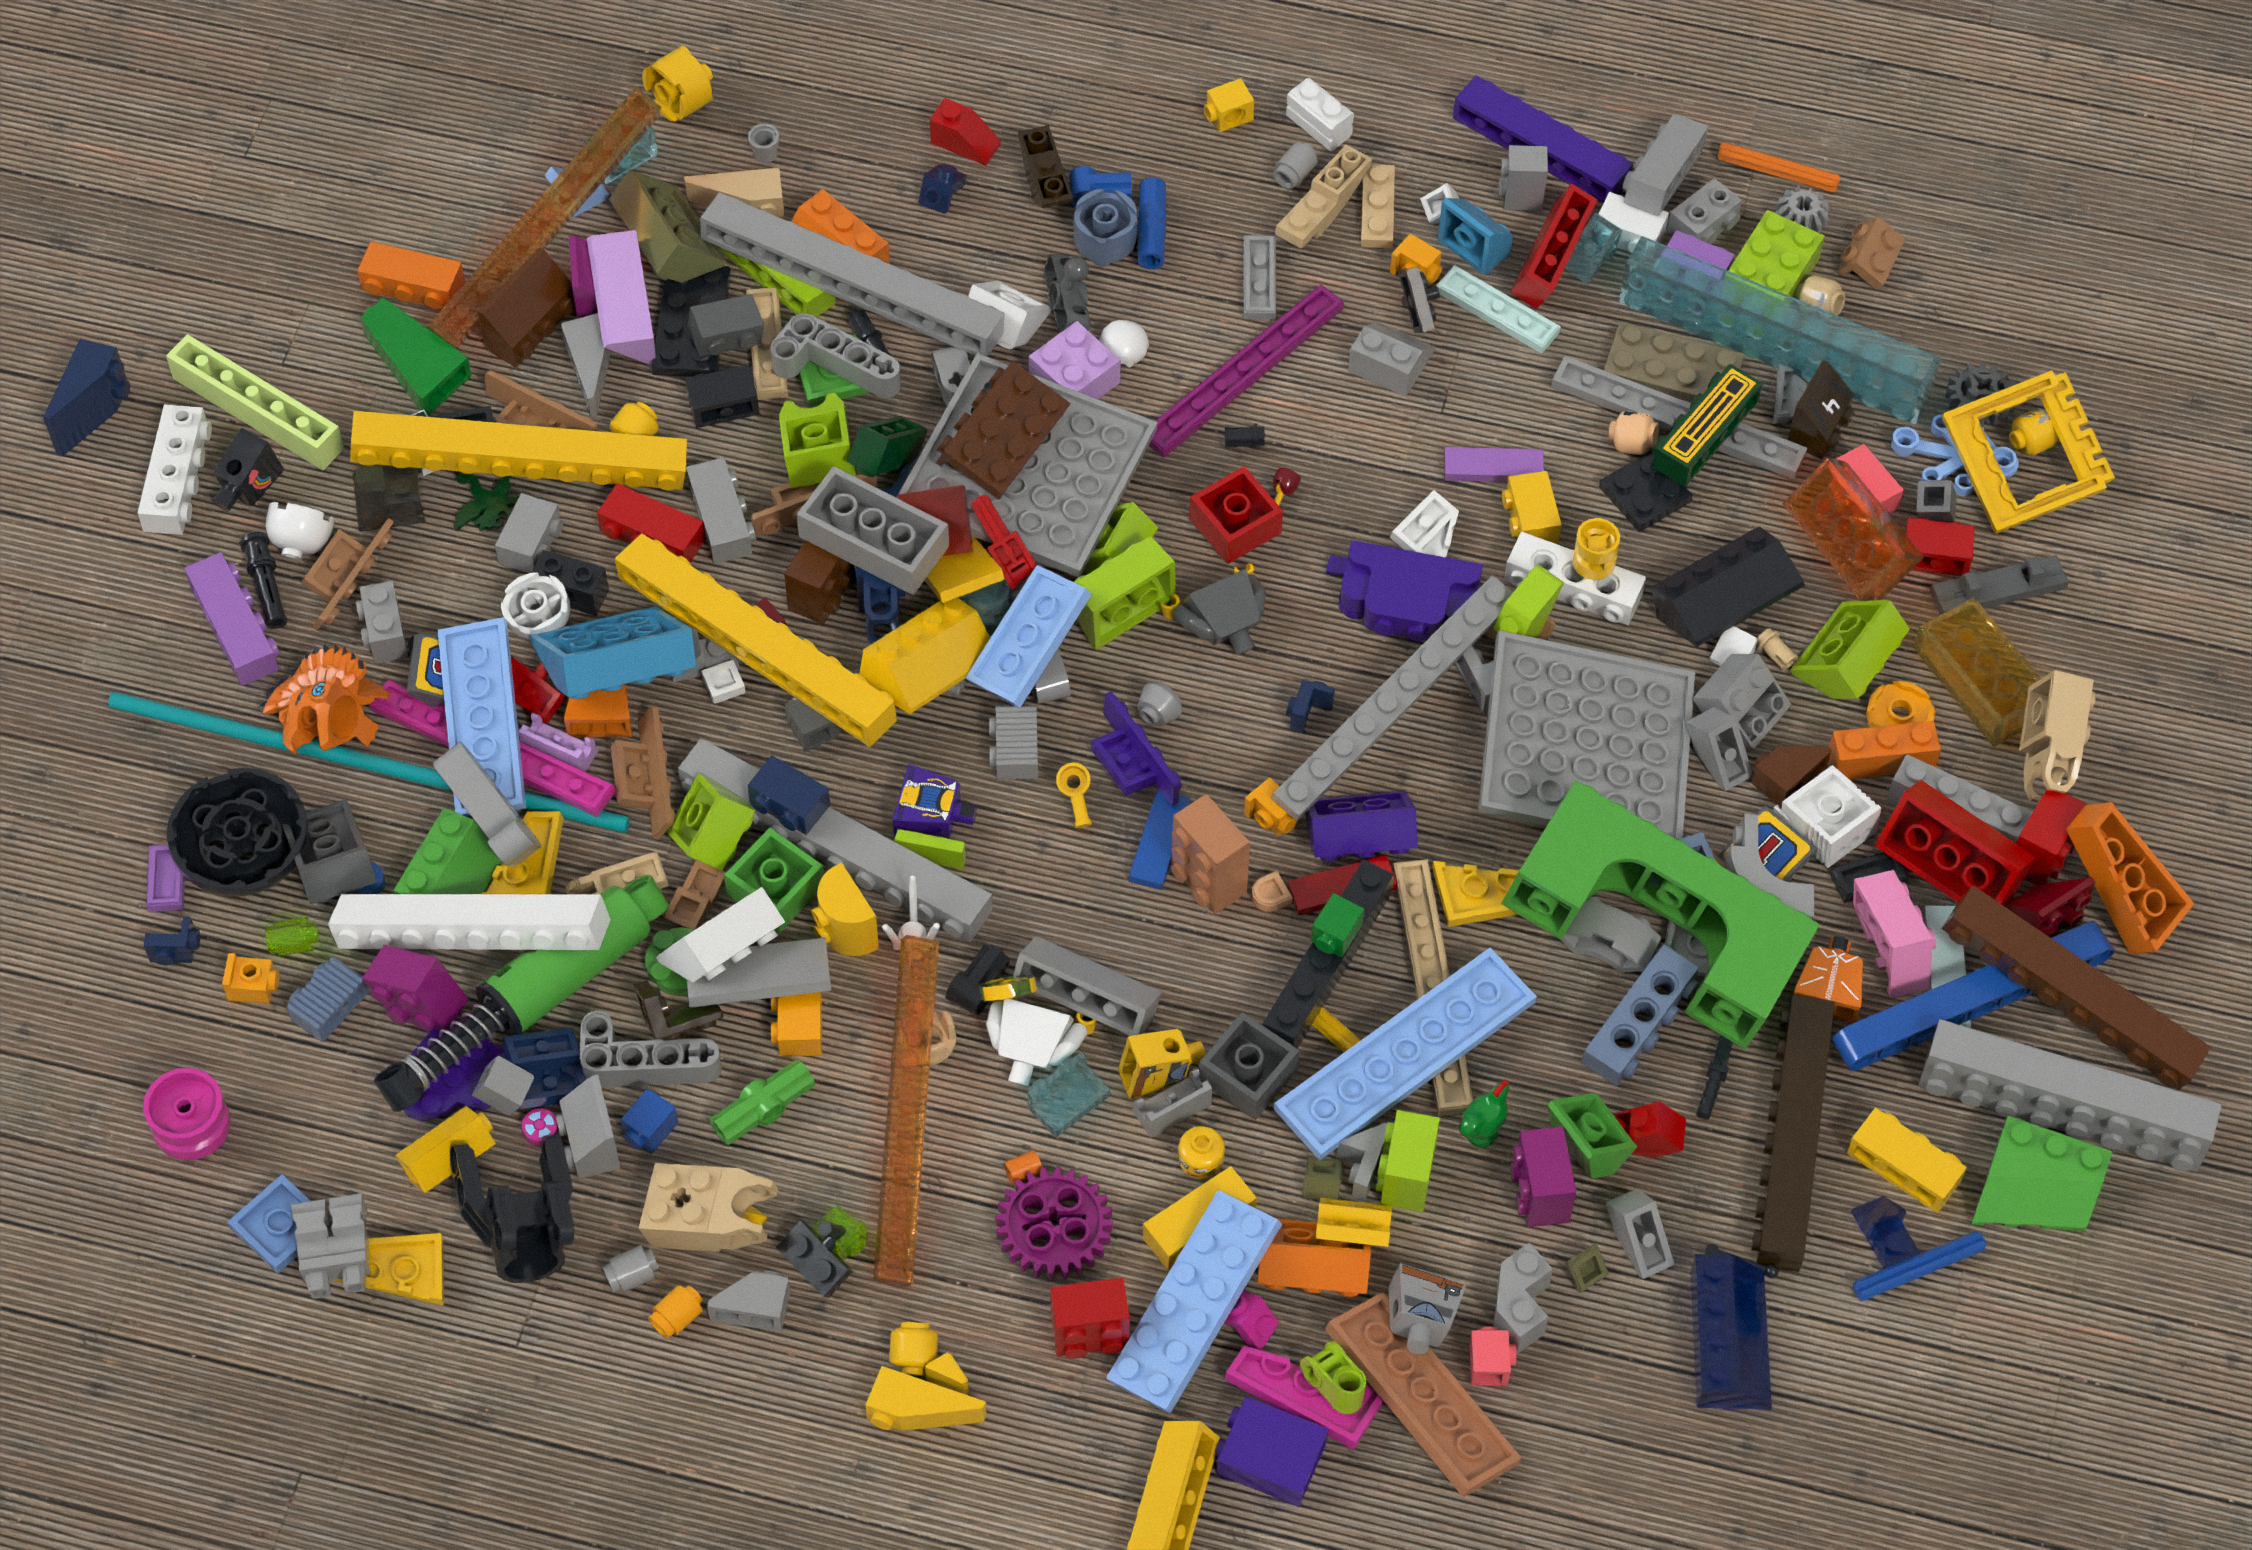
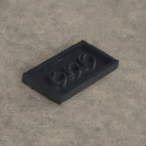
(674, 344)

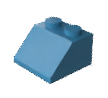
(1473, 235)

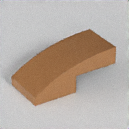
(696, 897)

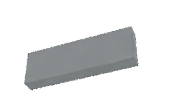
(1259, 277)

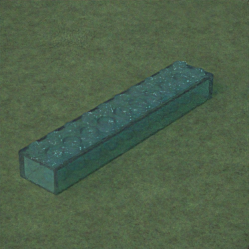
(1777, 328)

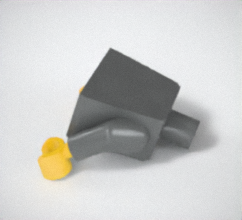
(1222, 609)

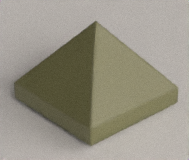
(1587, 1268)

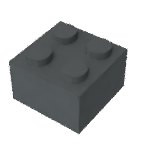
(1249, 1065)

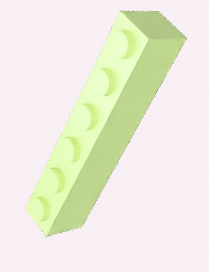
(255, 402)

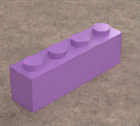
(232, 619)

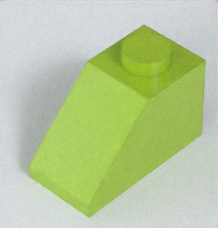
(1530, 603)

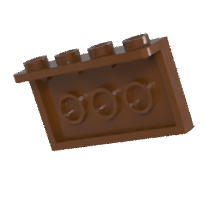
(1003, 429)

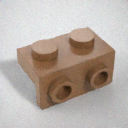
(1872, 251)

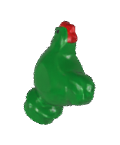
(1485, 1116)

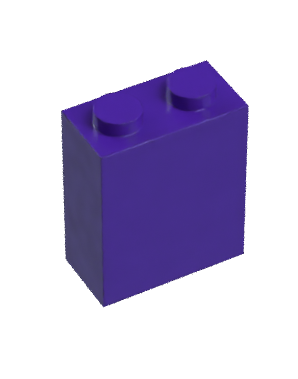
(1270, 1450)

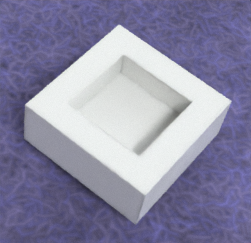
(723, 681)

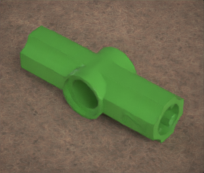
(762, 1102)

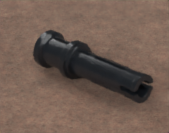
(261, 567)

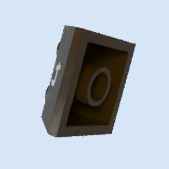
(1822, 412)

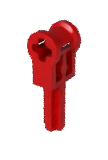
(1007, 549)

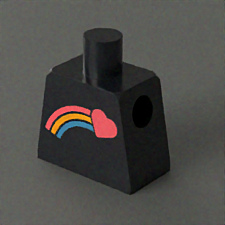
(246, 471)

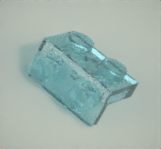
(1066, 1094)

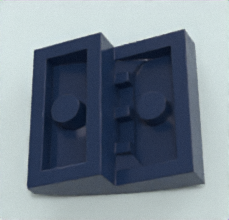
(553, 1061)

